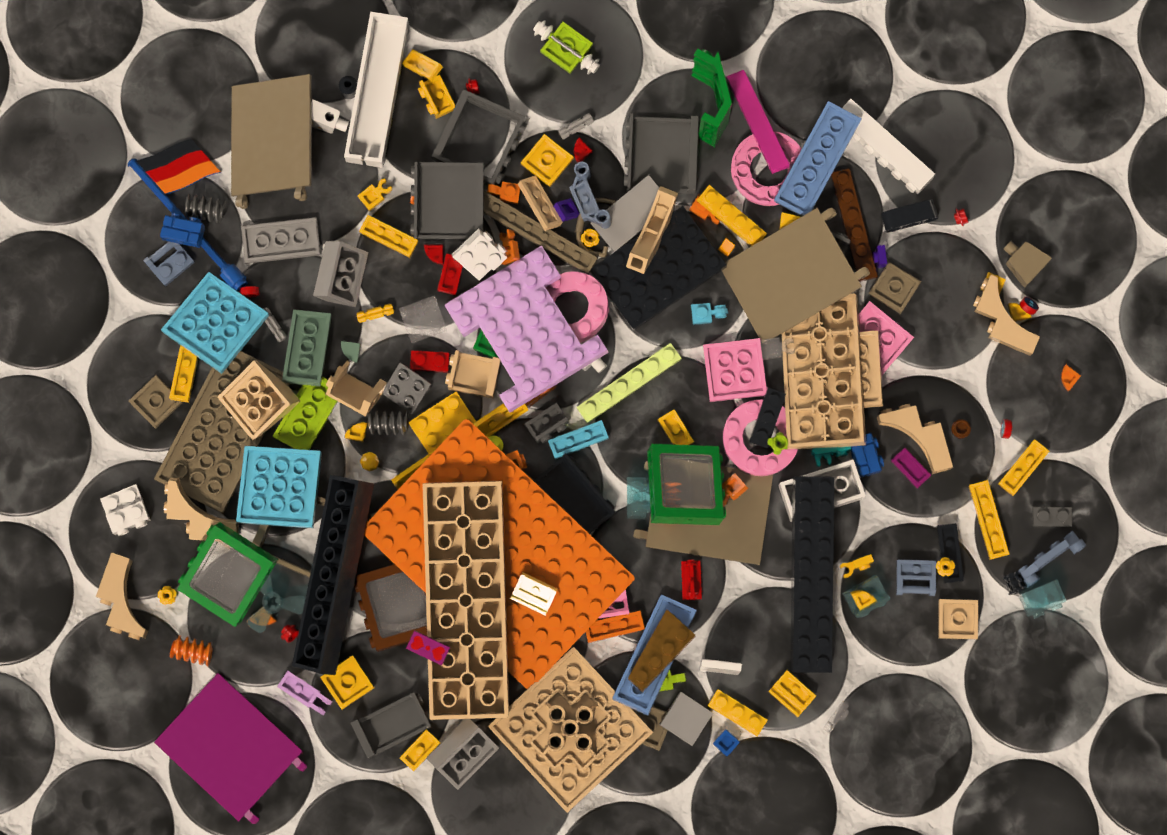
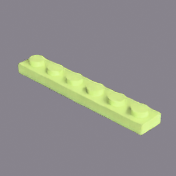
(628, 383)

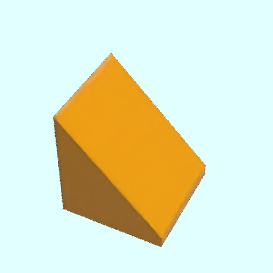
(726, 247)

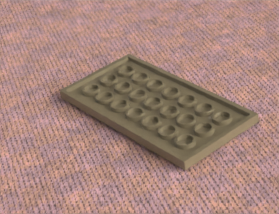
(211, 442)

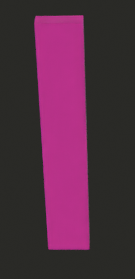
(757, 121)

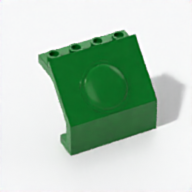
(710, 71)

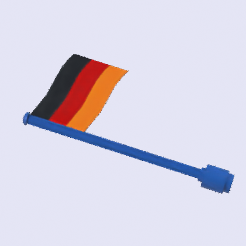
(176, 170)

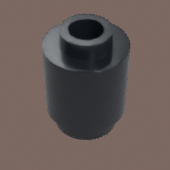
(348, 93)

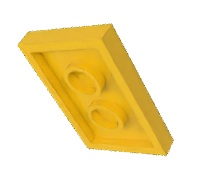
(440, 421)

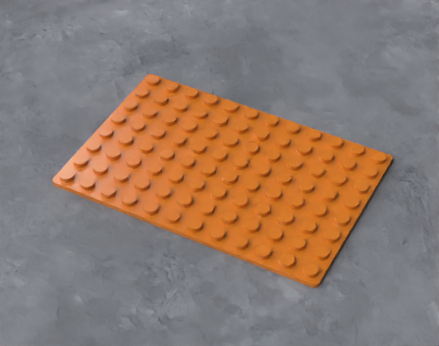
(537, 541)

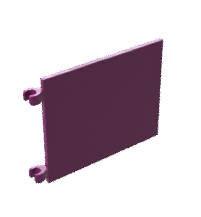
(229, 748)

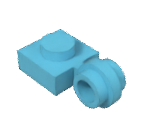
(702, 313)

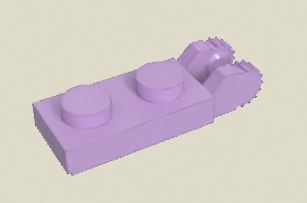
(302, 691)

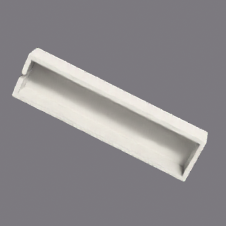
(376, 89)

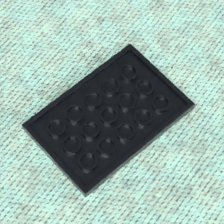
(679, 266)

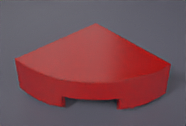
(581, 151)
(434, 253)

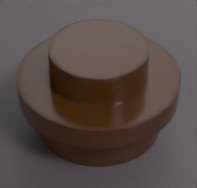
(960, 428)

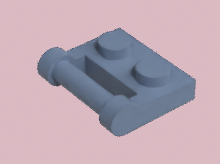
(171, 267)
(916, 570)

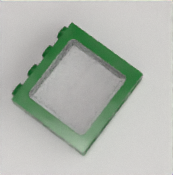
(685, 484)
(226, 573)

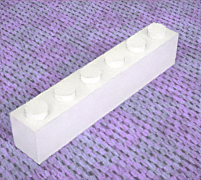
(889, 151)

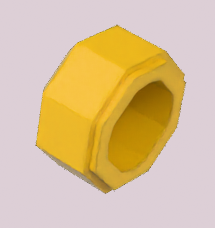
(369, 461)

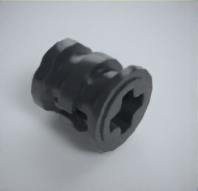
(1014, 583)

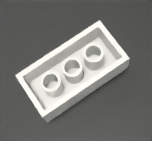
(846, 485)

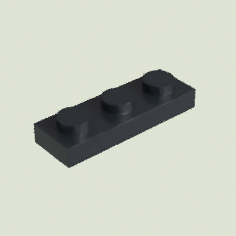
(767, 417)
(950, 548)

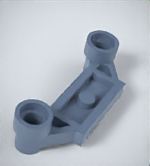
(585, 199)
(1071, 542)

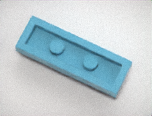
(578, 439)

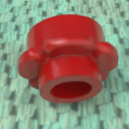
(472, 86)
(961, 217)
(289, 633)

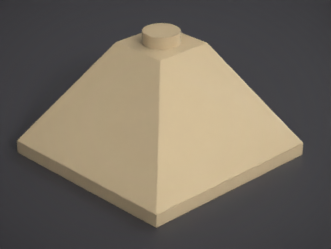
(258, 399)

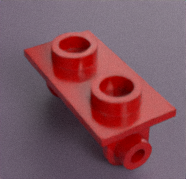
(691, 580)

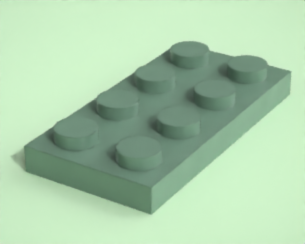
(307, 348)

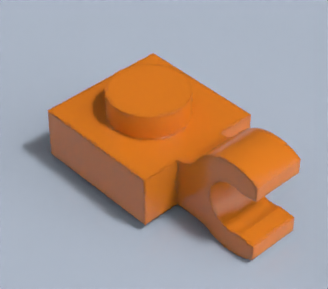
(508, 192)

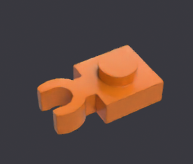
(701, 211)
(510, 245)
(733, 488)

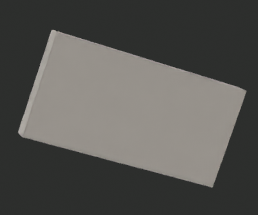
(629, 214)
(280, 240)

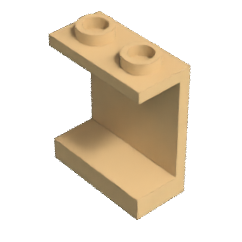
(352, 391)

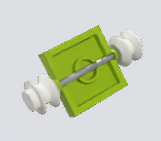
(566, 47)

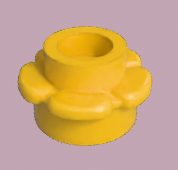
(585, 237)
(950, 566)
(167, 600)

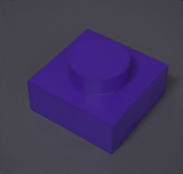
(566, 210)
(880, 256)

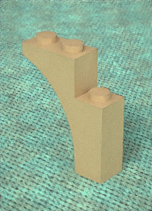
(652, 232)
(1004, 329)
(929, 437)
(182, 508)
(114, 590)

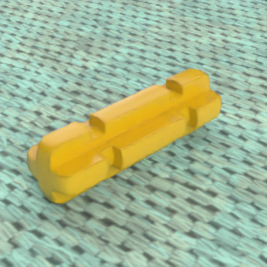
(375, 313)

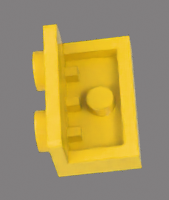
(437, 96)

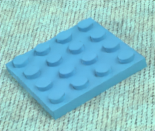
(215, 322)
(279, 487)

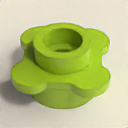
(778, 438)

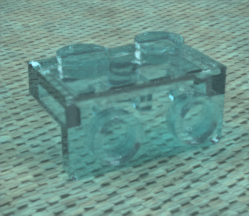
(872, 586)

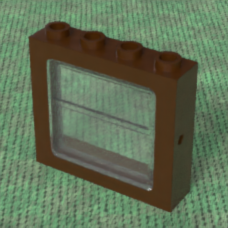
(392, 606)

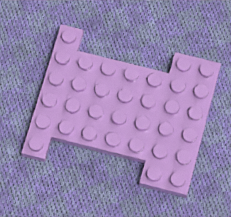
(525, 327)

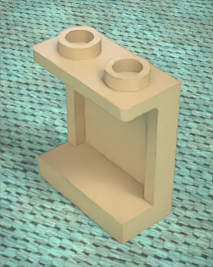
(473, 374)

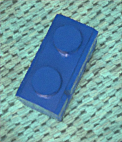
(182, 230)
(866, 457)

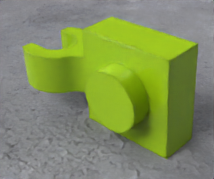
(670, 679)

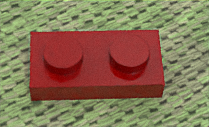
(450, 276)
(429, 361)

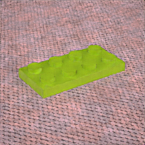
(307, 418)

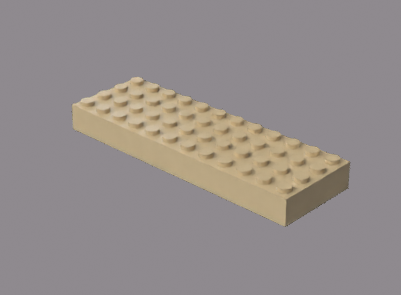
(466, 599)

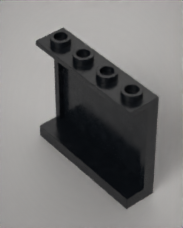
(575, 493)

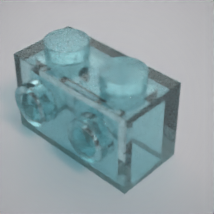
(636, 498)
(1042, 598)

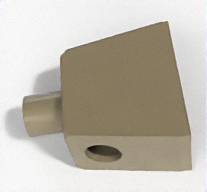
(1025, 261)

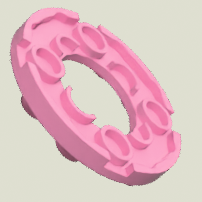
(741, 169)
(597, 300)
(740, 455)

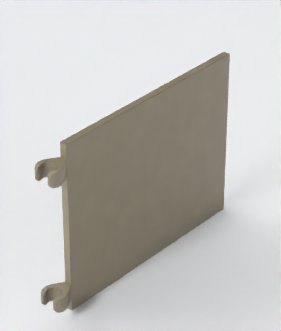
(271, 137)
(792, 275)
(737, 536)

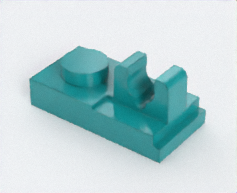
(818, 453)

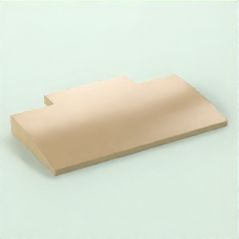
(831, 378)

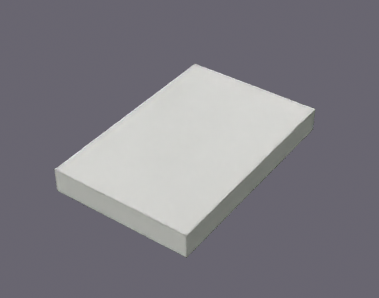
(720, 666)

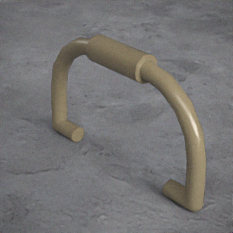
(579, 229)

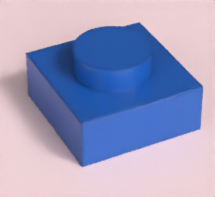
(726, 743)

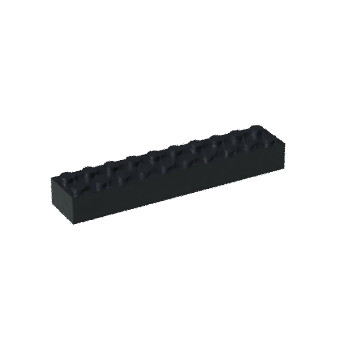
(812, 574)
(332, 575)

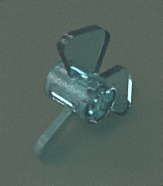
(260, 619)

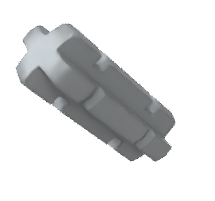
(576, 126)
(274, 327)

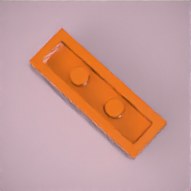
(615, 626)

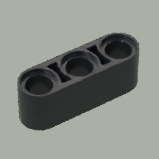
(909, 215)

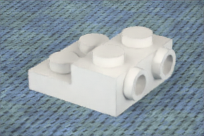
(480, 254)
(125, 510)

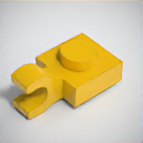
(861, 563)

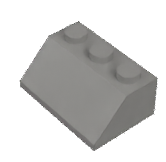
(340, 273)
(462, 753)

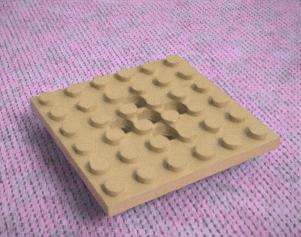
(568, 770)

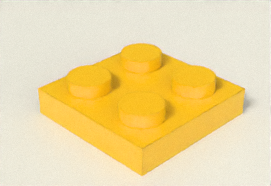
(547, 160)
(348, 683)

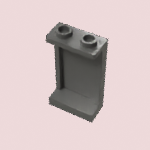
(392, 725)

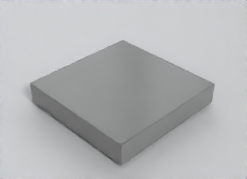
(686, 718)

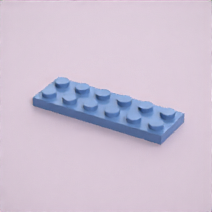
(817, 159)
(627, 692)

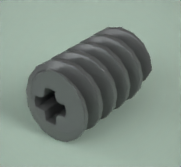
(205, 209)
(387, 423)

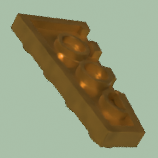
(663, 647)

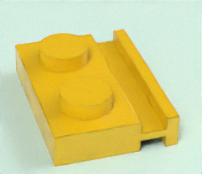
(792, 693)

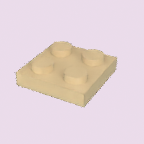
(957, 619)

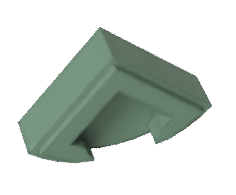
(351, 350)

